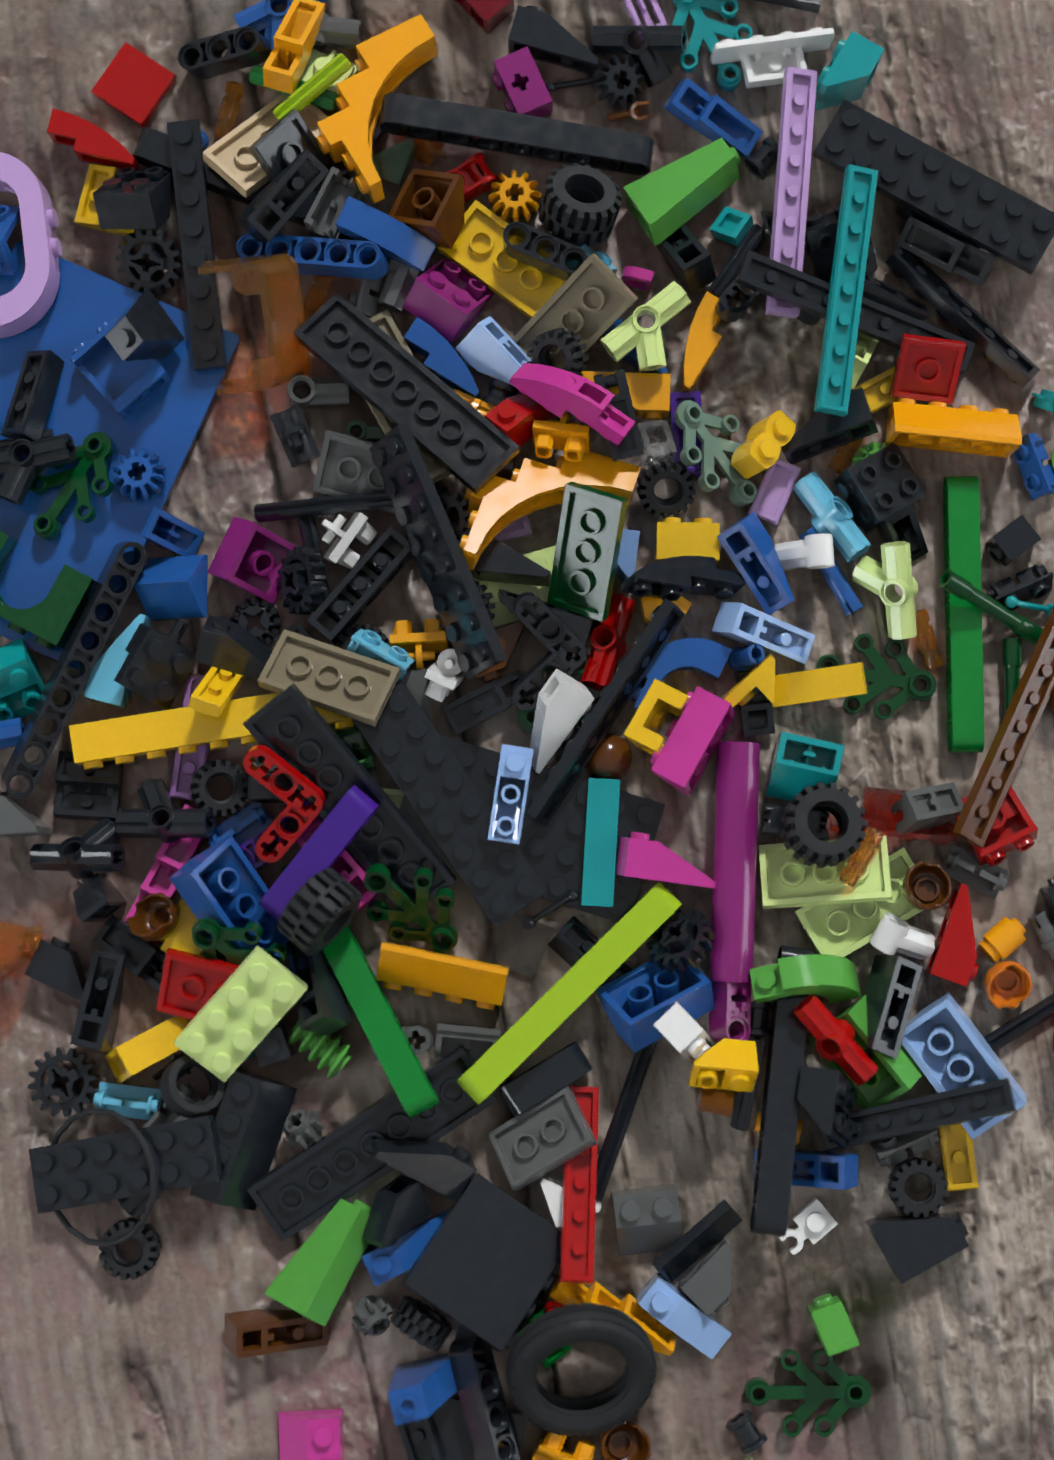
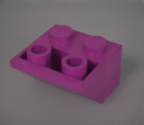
(447, 299)

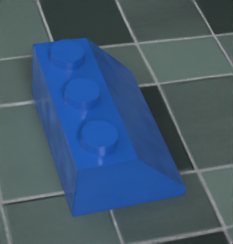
(646, 994)

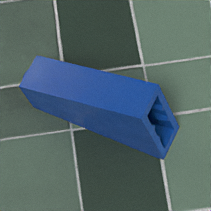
(421, 1388)

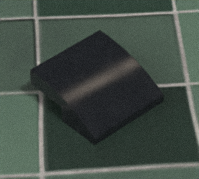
(87, 793)

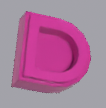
(637, 277)

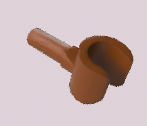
(633, 112)

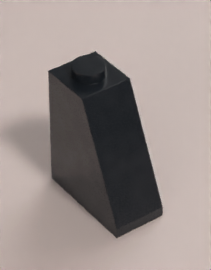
(144, 331)
(917, 1243)

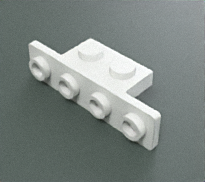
(767, 57)

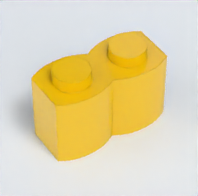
(763, 444)

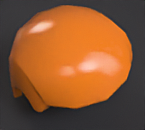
(1007, 984)

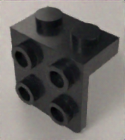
(821, 239)
(879, 486)

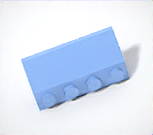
(956, 1055)

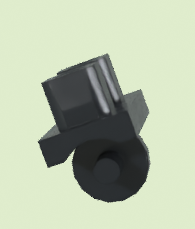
(295, 436)

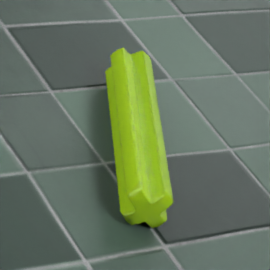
(314, 86)

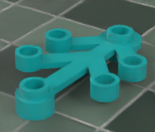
(706, 30)

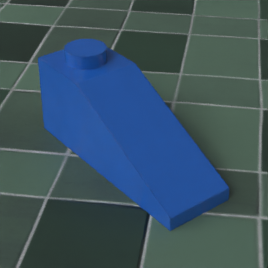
(757, 562)
(823, 1169)
(400, 1257)

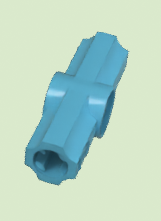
(831, 516)

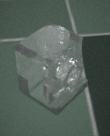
(656, 442)

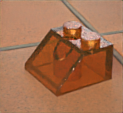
(17, 945)

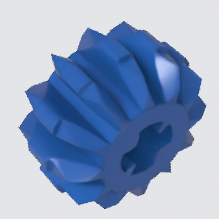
(150, 477)

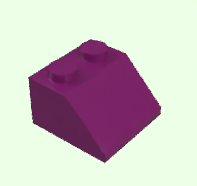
(250, 559)

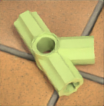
(647, 340)
(881, 580)

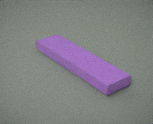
(187, 764)

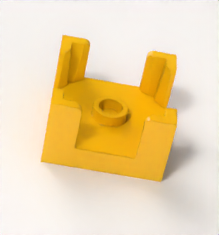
(652, 714)

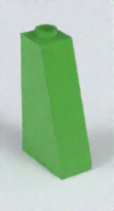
(681, 189)
(324, 1263)

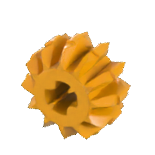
(503, 193)

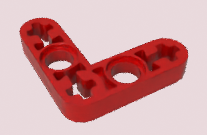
(295, 805)

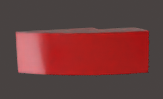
(88, 140)

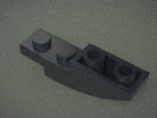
(682, 574)

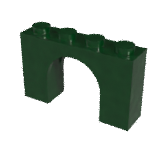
(57, 613)

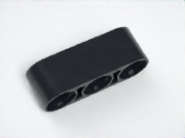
(212, 47)
(534, 241)
(545, 1078)

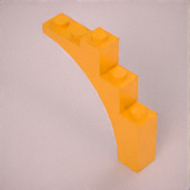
(381, 67)
(537, 488)

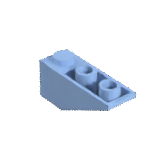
(510, 794)

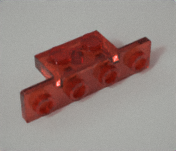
(878, 813)

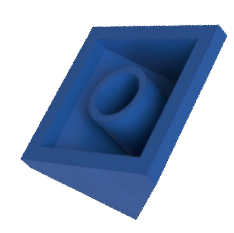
(174, 587)

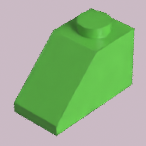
(832, 1324)

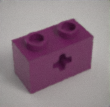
(521, 70)

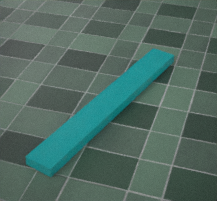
(846, 290)

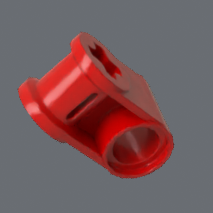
(476, 176)

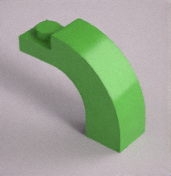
(806, 974)

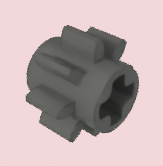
(303, 1128)
(372, 1315)

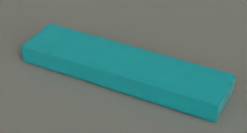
(600, 842)

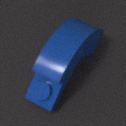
(684, 654)

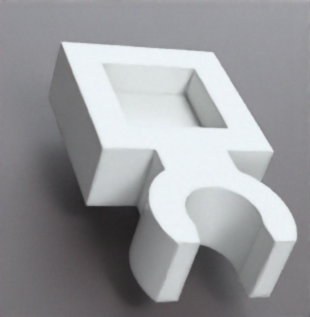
(812, 1223)

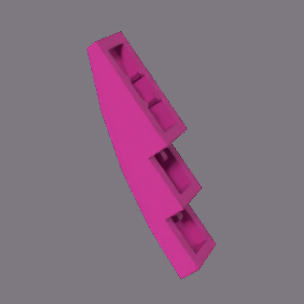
(167, 862)

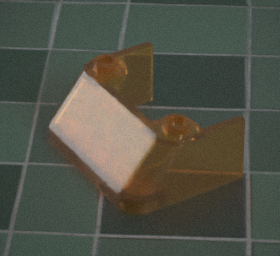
(283, 310)

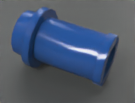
(742, 658)

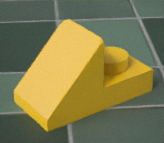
(761, 677)

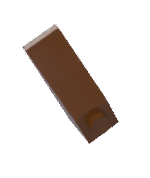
(271, 1331)

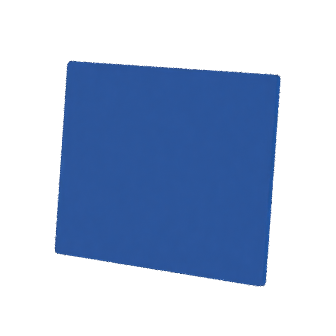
(162, 425)

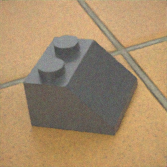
(18, 819)
(646, 1219)

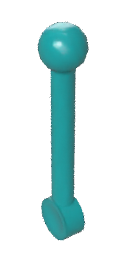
(1011, 602)

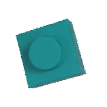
(731, 226)

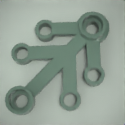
(693, 422)

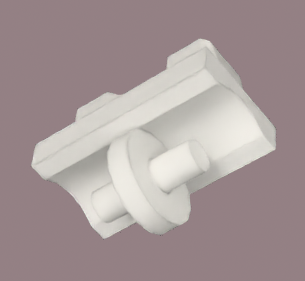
(339, 550)
(444, 675)

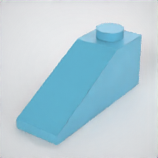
(101, 681)

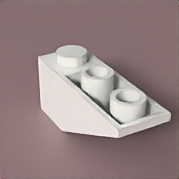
(557, 711)
(684, 1033)

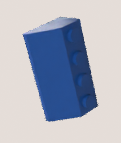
(228, 890)

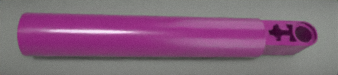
(734, 888)

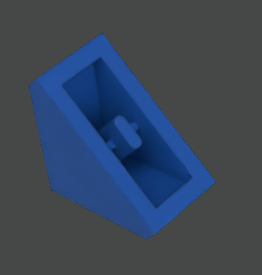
(171, 533)

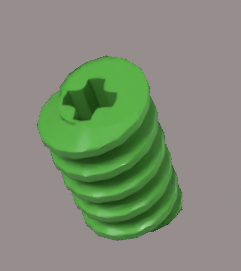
(322, 1047)

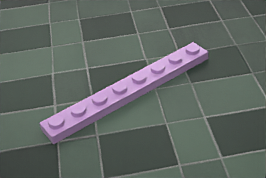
(792, 176)

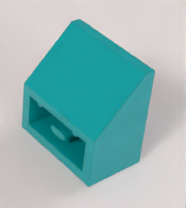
(848, 72)
(19, 681)
(801, 763)

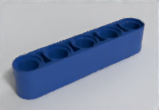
(327, 255)

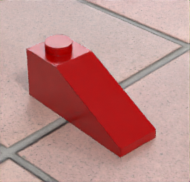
(516, 417)
(955, 944)

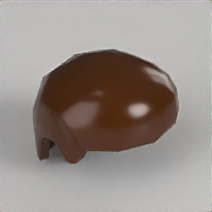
(610, 759)
(926, 886)
(154, 917)
(625, 1443)

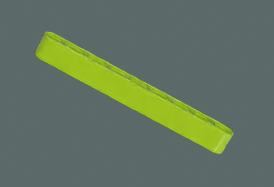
(568, 993)

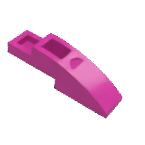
(565, 391)

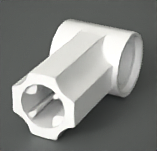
(811, 553)
(898, 936)

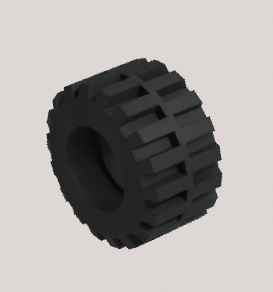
(580, 204)
(841, 807)
(319, 911)

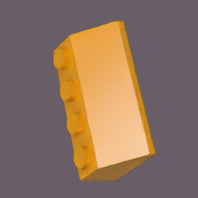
(953, 429)
(442, 973)

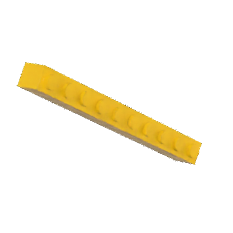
(171, 730)

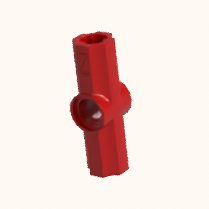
(603, 658)
(835, 1039)

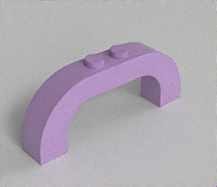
(40, 283)

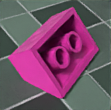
(692, 740)
(311, 1435)

